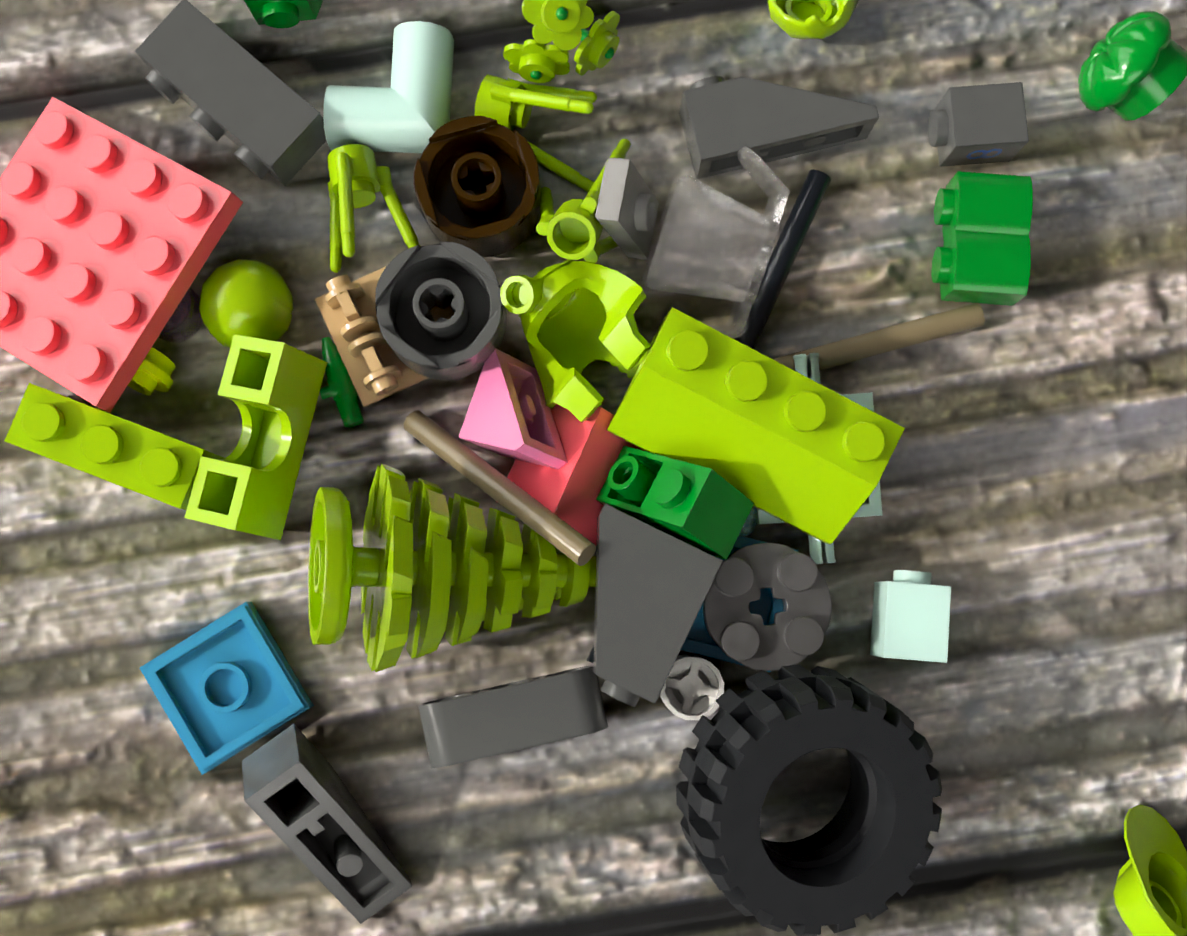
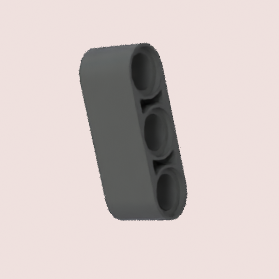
(512, 716)

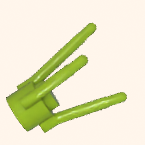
(512, 104)
(354, 185)
(574, 228)

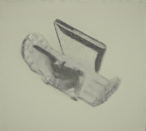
(716, 243)

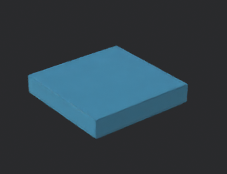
(226, 687)

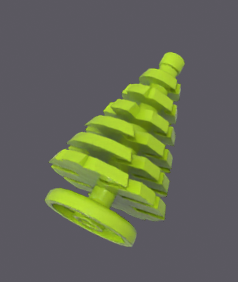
(429, 569)

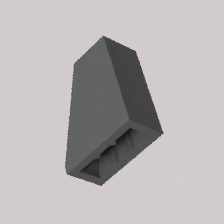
(644, 603)

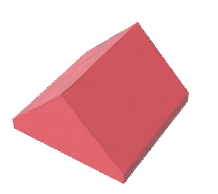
(575, 486)

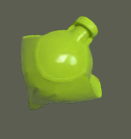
(573, 318)

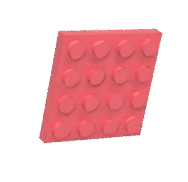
(98, 250)

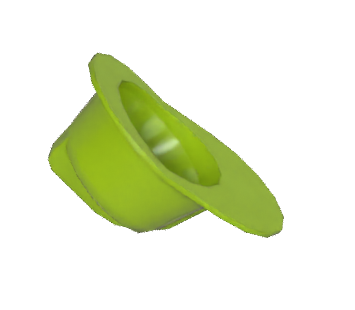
(1154, 879)

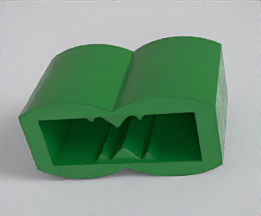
(984, 238)

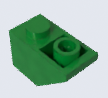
(677, 499)

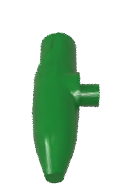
(340, 385)

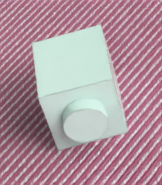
(910, 618)

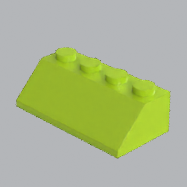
(757, 425)

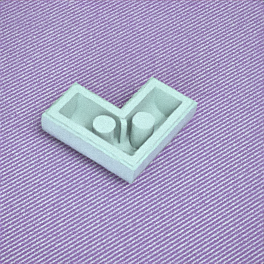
(410, 110)

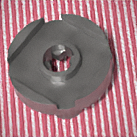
(795, 631)

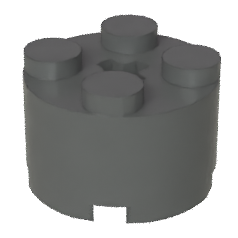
(441, 277)

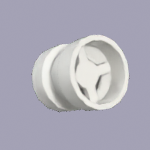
(697, 689)

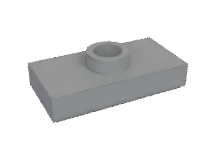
(627, 208)

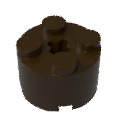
(472, 153)

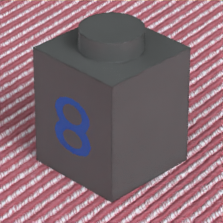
(979, 124)

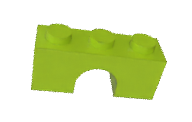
(277, 401)
(106, 446)

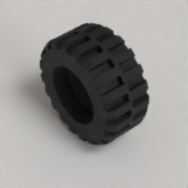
(864, 848)

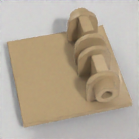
(354, 327)

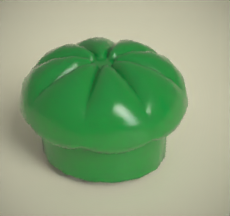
(1133, 67)

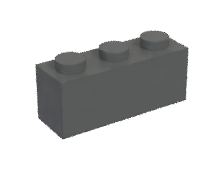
(232, 94)

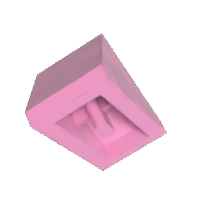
(512, 415)

